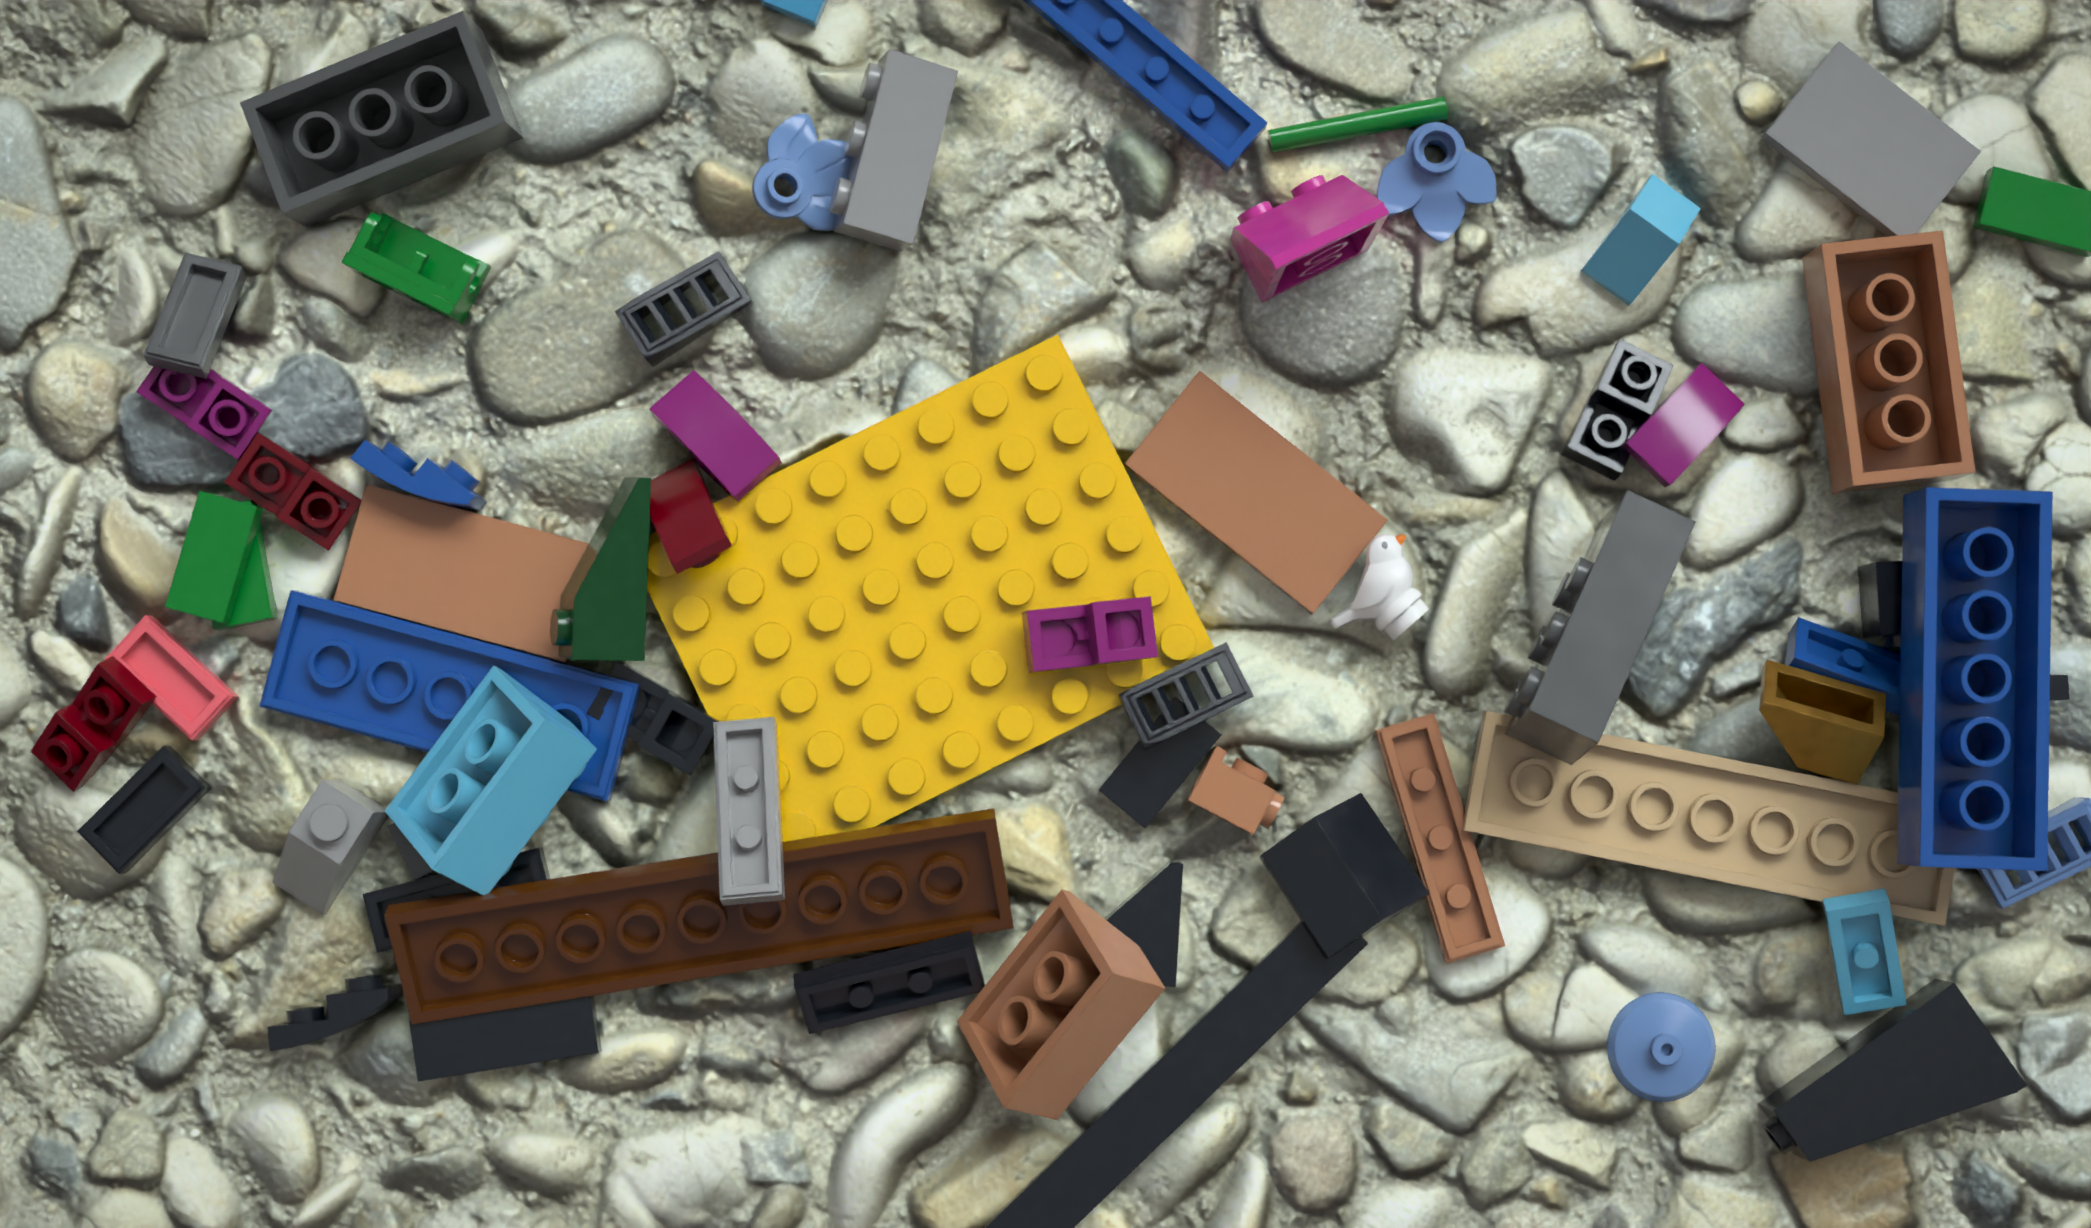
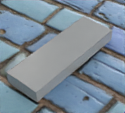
(748, 811)

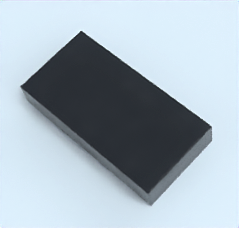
(1152, 776)
(144, 809)

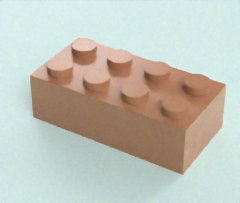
(1888, 362)

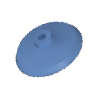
(1661, 1047)

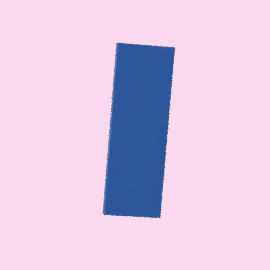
(413, 679)

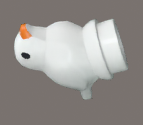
(1385, 589)

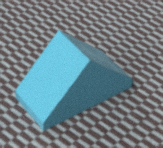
(1641, 240)

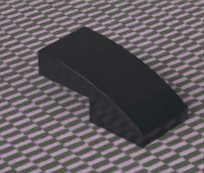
(662, 720)

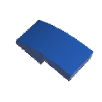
(431, 482)

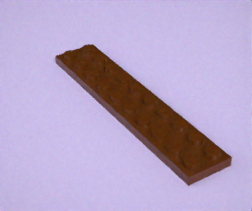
(670, 927)

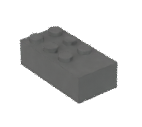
(381, 119)
(1599, 629)

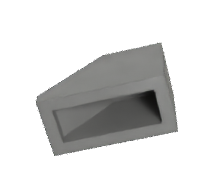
(327, 843)

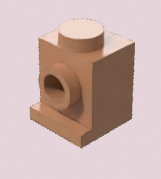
(1235, 793)

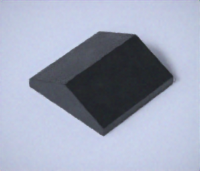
(1343, 875)

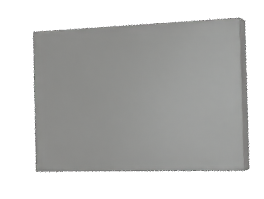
(1870, 143)

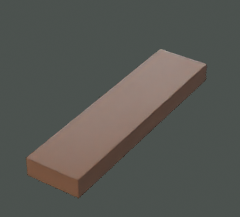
(1439, 846)

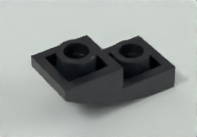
(1616, 409)
(359, 1002)

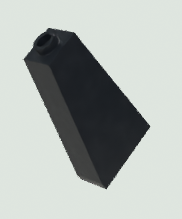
(1892, 1077)

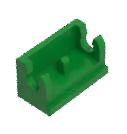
(416, 266)

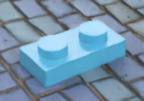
(1864, 951)

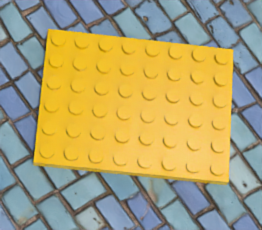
(890, 585)

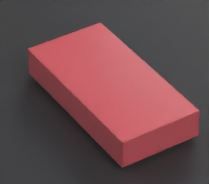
(183, 684)

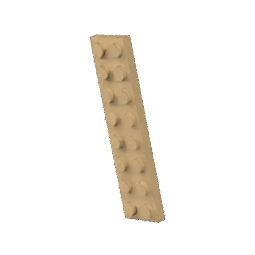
(1700, 819)

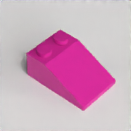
(1306, 234)

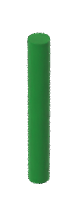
(1357, 124)

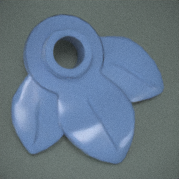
(808, 166)
(1439, 190)

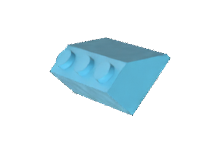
(489, 782)

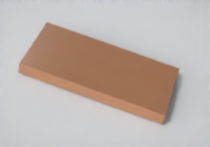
(1255, 492)
(457, 570)

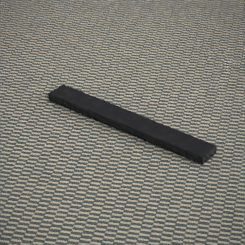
(1175, 1084)

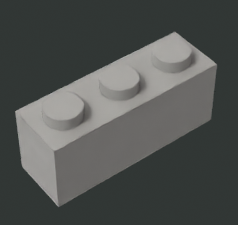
(893, 150)

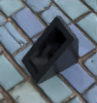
(1153, 920)

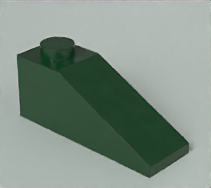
(607, 594)

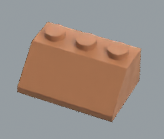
(1058, 1007)

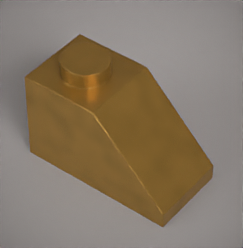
(1823, 720)

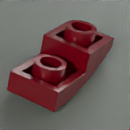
(293, 491)
(687, 518)
(94, 724)

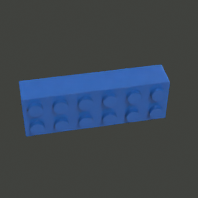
(1975, 679)

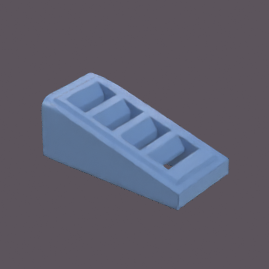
(2077, 858)

